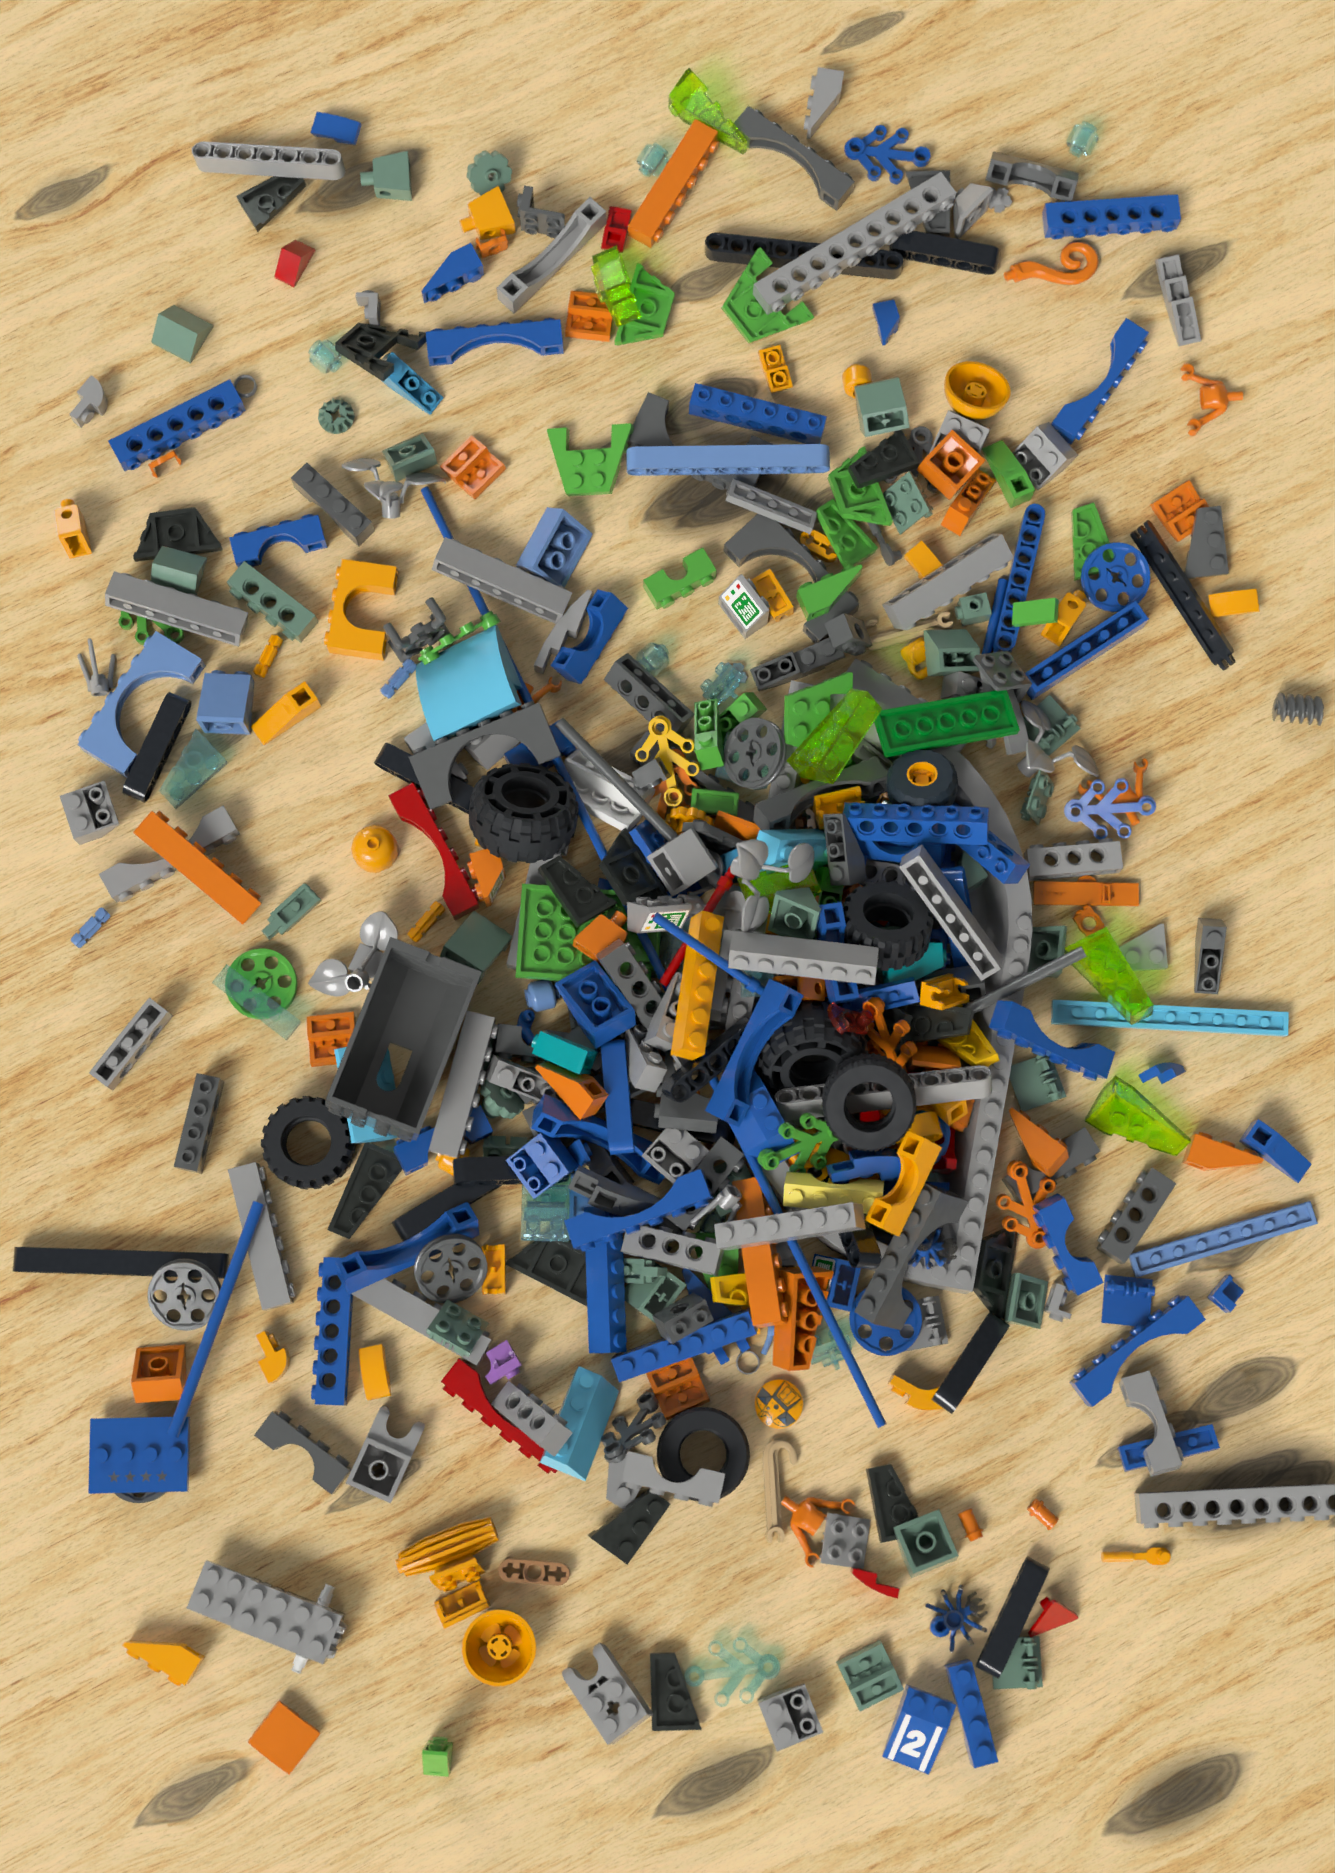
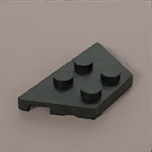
(178, 530)
(629, 871)
(555, 1266)
(995, 1270)

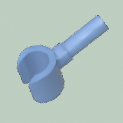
(770, 1333)

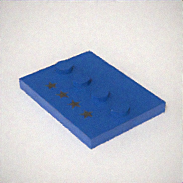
(138, 1456)

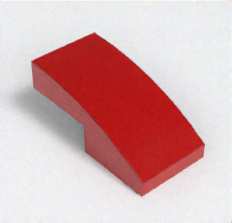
(616, 228)
(869, 1579)

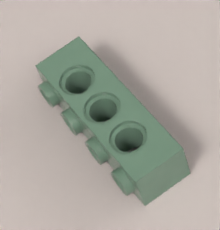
(247, 577)

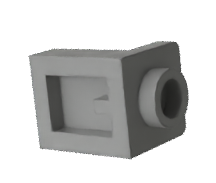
(372, 305)
(1055, 1299)

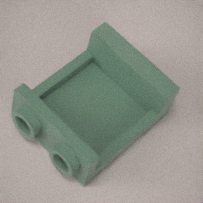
(476, 943)

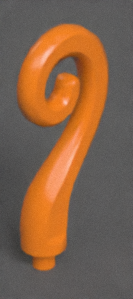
(1029, 269)

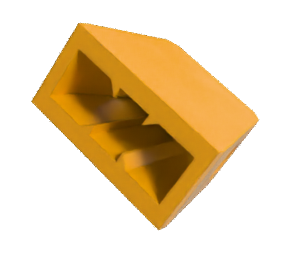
(488, 216)
(69, 524)
(1068, 613)

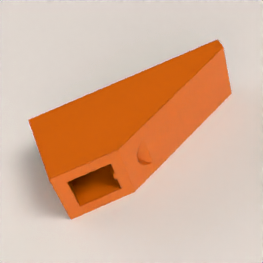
(968, 502)
(578, 1091)
(1043, 1150)
(1212, 1155)

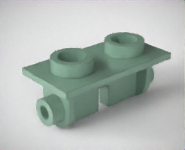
(497, 1145)

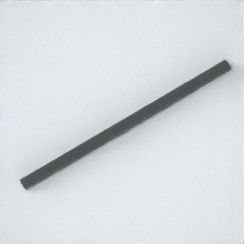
(623, 787)
(1022, 982)

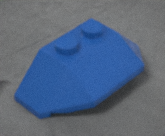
(761, 1122)

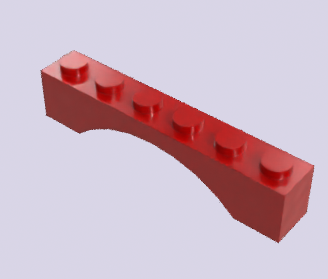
(412, 810)
(467, 1385)

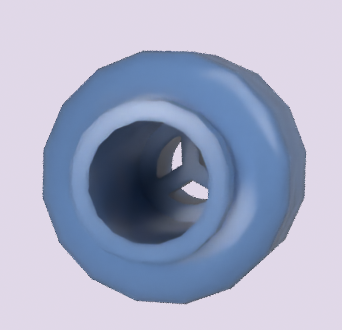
(541, 995)

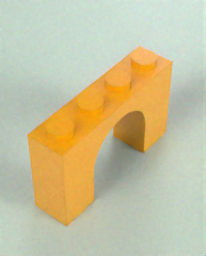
(354, 579)

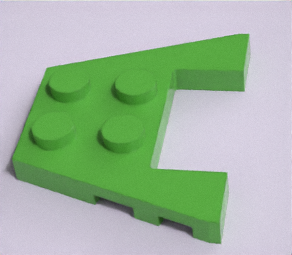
(747, 312)
(589, 469)
(810, 705)

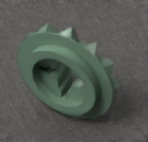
(340, 424)

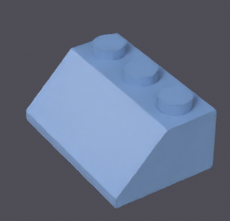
(555, 547)

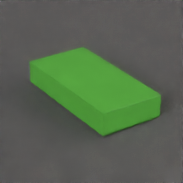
(1035, 612)
(712, 800)

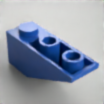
(457, 269)
(1275, 1150)

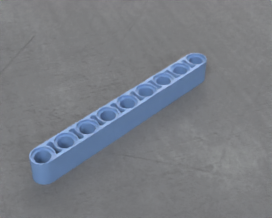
(728, 459)

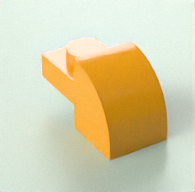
(276, 1362)

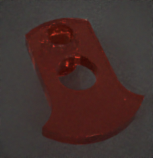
(859, 1020)

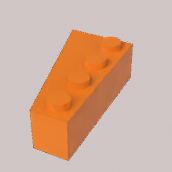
(796, 1339)

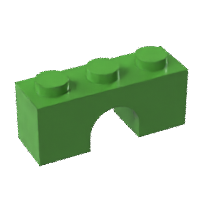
(665, 590)

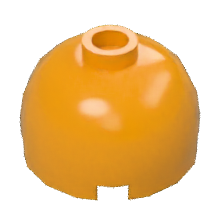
(374, 849)

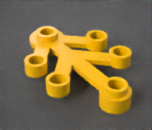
(668, 755)

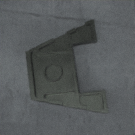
(368, 343)

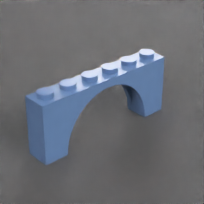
(157, 660)

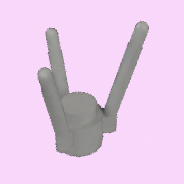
(97, 684)
(726, 1199)

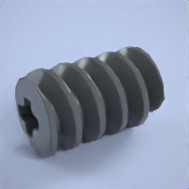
(1298, 707)

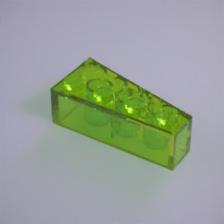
(835, 738)
(1112, 976)

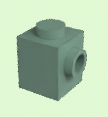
(973, 609)

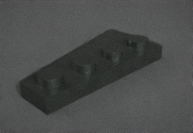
(369, 1180)

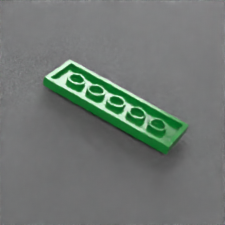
(946, 722)

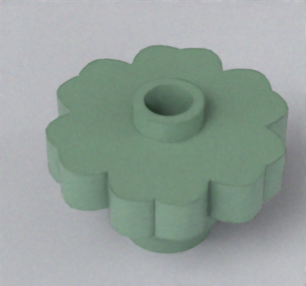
(489, 172)
(500, 1101)

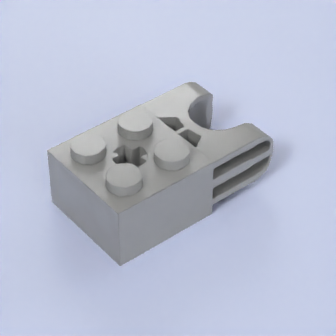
(386, 1450)
(601, 1692)

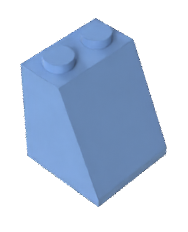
(226, 703)

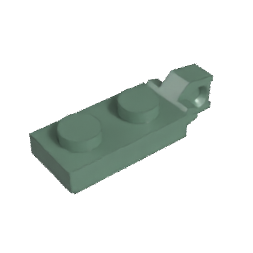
(291, 911)
(642, 1271)

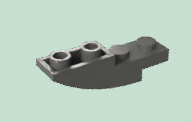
(795, 665)
(611, 1196)

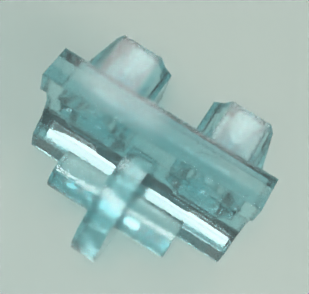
(724, 683)
(828, 1352)

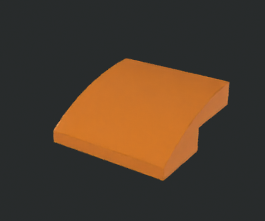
(588, 317)
(473, 467)
(1178, 510)
(736, 826)
(327, 1034)
(678, 1387)
(284, 1737)

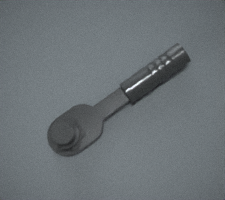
(889, 556)

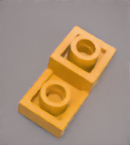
(775, 369)
(922, 559)
(1234, 603)
(374, 1372)

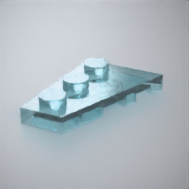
(194, 768)

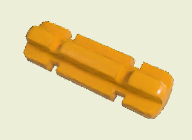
(268, 656)
(426, 921)

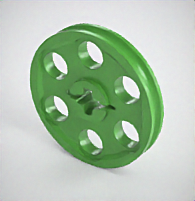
(261, 972)

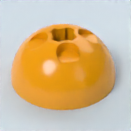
(976, 390)
(485, 1658)

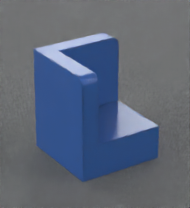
(1226, 1294)

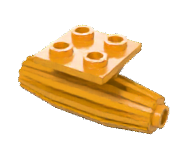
(450, 1554)

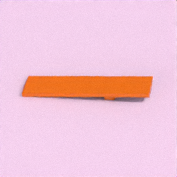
(1086, 893)

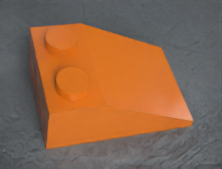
(932, 1058)

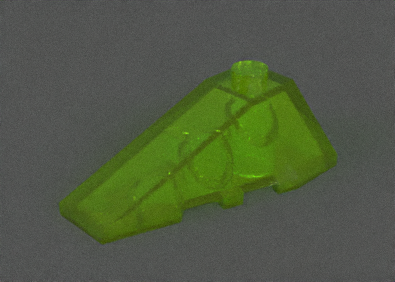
(690, 102)
(1127, 1113)

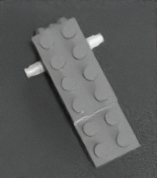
(270, 1613)

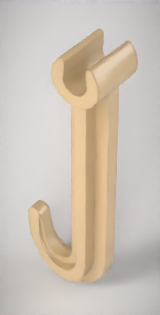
(900, 636)
(771, 1486)

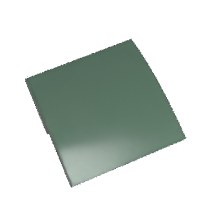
(869, 1675)

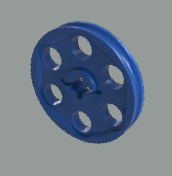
(1105, 578)
(899, 1343)

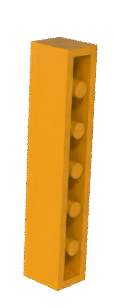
(697, 988)

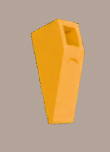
(286, 713)
(174, 1659)

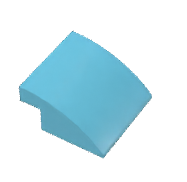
(468, 684)

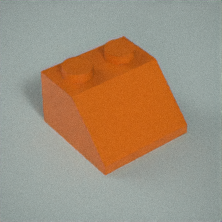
(950, 464)
(159, 1373)

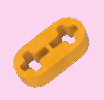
(817, 550)

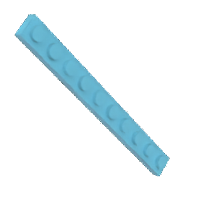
(1173, 1018)

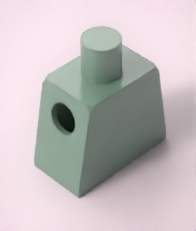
(390, 177)

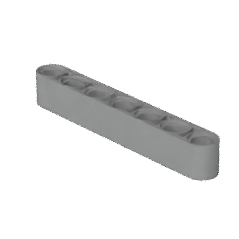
(268, 160)

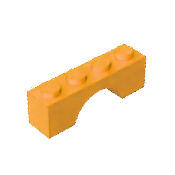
(894, 1208)

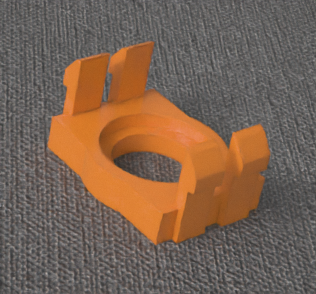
(483, 248)
(159, 461)
(1087, 911)

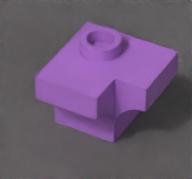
(503, 1362)

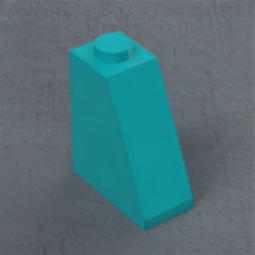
(931, 962)
(564, 1052)

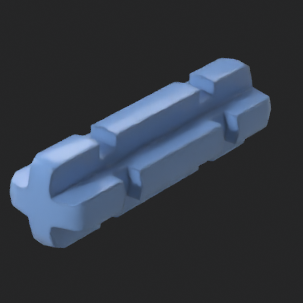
(398, 678)
(90, 927)

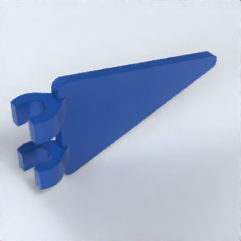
(717, 1311)

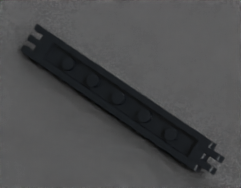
(1183, 595)

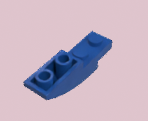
(865, 1164)

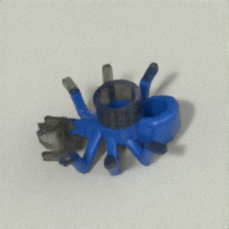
(943, 1248)
(954, 1619)

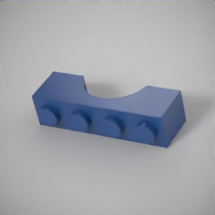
(304, 532)
(604, 614)
(895, 850)
(832, 929)
(414, 1154)
(1054, 1218)
(972, 1713)

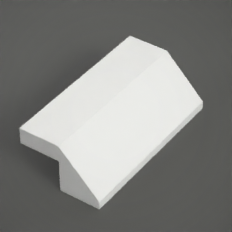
(601, 796)

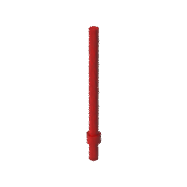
(724, 884)

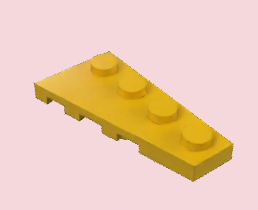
(731, 1289)

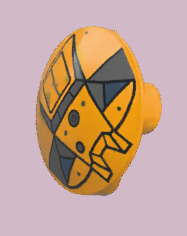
(778, 1404)

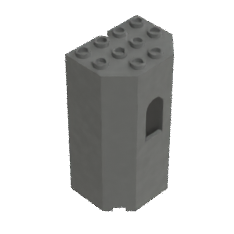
(417, 1006)

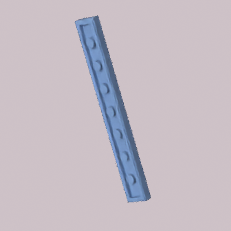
(1222, 1239)

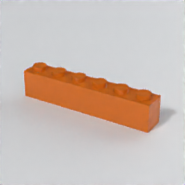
(673, 184)
(197, 867)
(761, 1262)

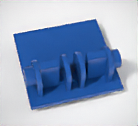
(1127, 1300)

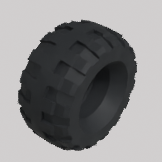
(523, 812)
(804, 1035)

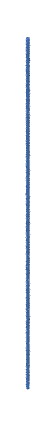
(659, 969)

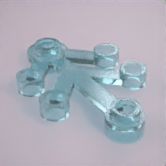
(736, 1671)

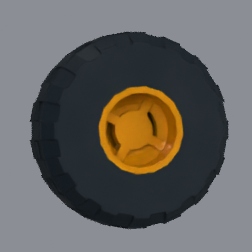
(922, 779)

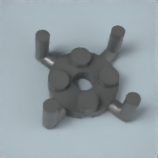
(421, 634)

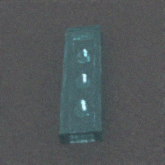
(256, 1002)

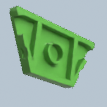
(654, 305)
(858, 504)

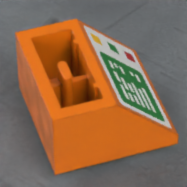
(489, 873)

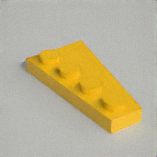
(972, 1048)

